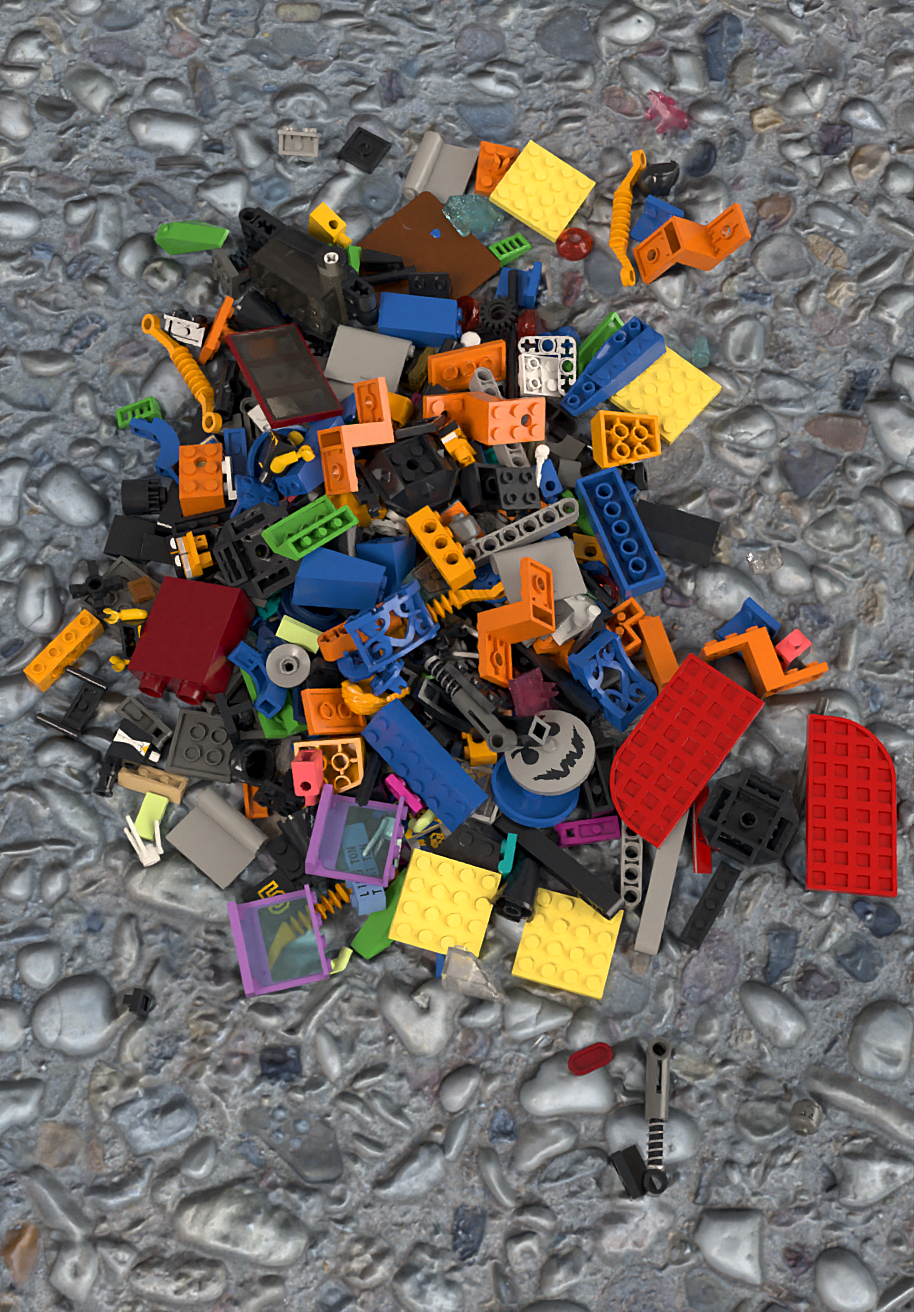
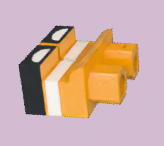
(456, 444)
(185, 556)

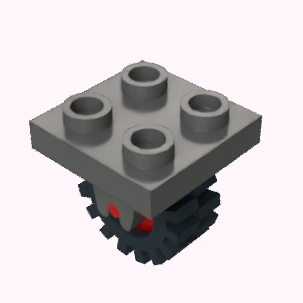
(231, 270)

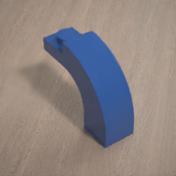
(162, 434)
(269, 695)

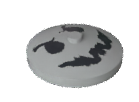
(558, 764)

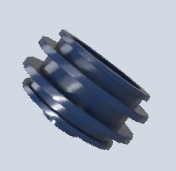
(316, 617)

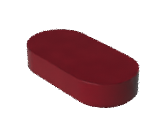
(590, 1059)

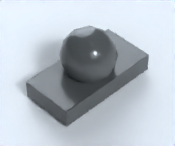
(551, 315)

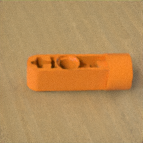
(337, 640)

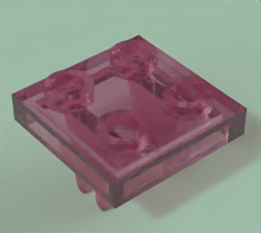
(666, 107)
(531, 693)

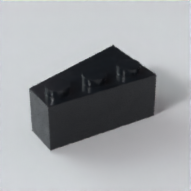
(597, 784)

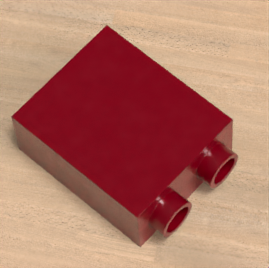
(190, 640)

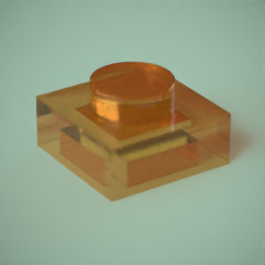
(141, 589)

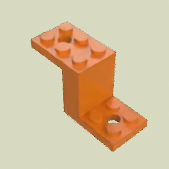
(691, 243)
(489, 417)
(373, 430)
(201, 487)
(516, 622)
(762, 661)

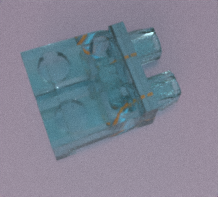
(471, 214)

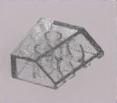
(470, 976)

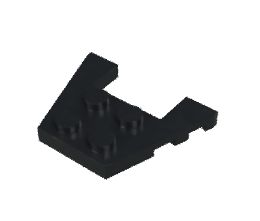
(471, 848)

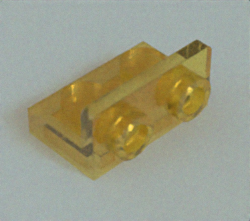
(419, 372)

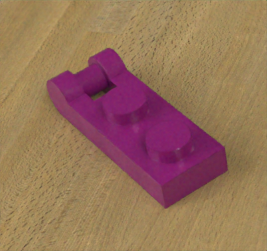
(588, 831)

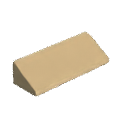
(154, 781)

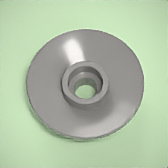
(285, 655)

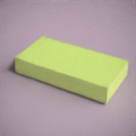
(299, 634)
(151, 810)

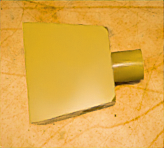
(328, 227)

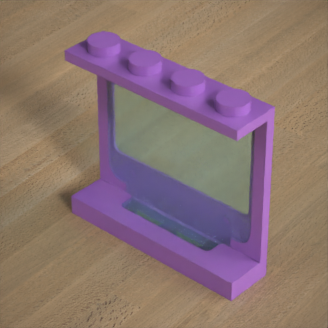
(355, 840)
(279, 942)

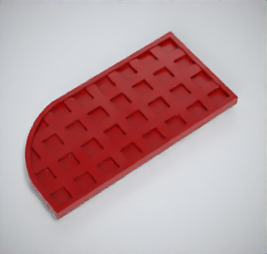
(678, 748)
(849, 810)

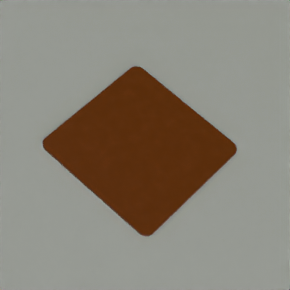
(462, 257)

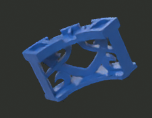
(366, 623)
(582, 669)

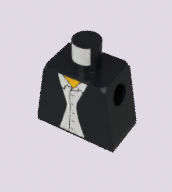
(131, 747)

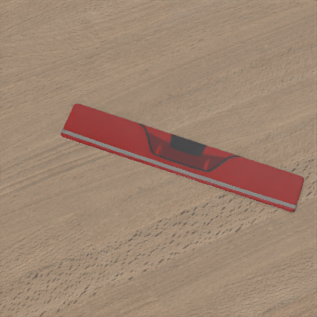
(701, 851)

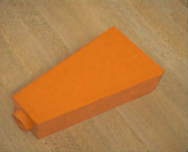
(657, 651)

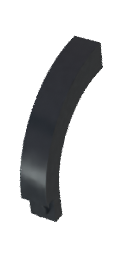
(530, 730)

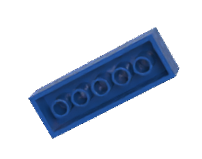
(620, 533)
(424, 765)

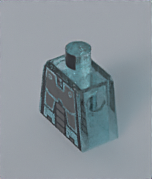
(430, 580)

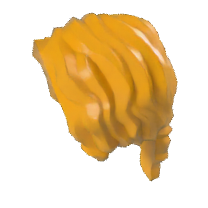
(362, 701)

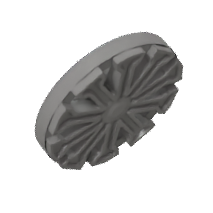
(389, 528)

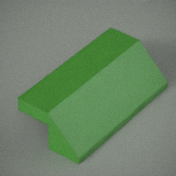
(594, 341)
(309, 528)
(282, 723)

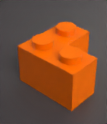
(623, 623)

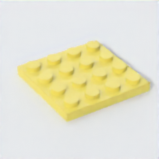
(542, 191)
(668, 390)
(443, 904)
(567, 945)

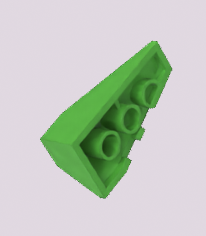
(190, 236)
(373, 934)

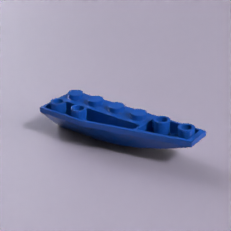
(615, 366)

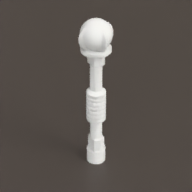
(541, 455)

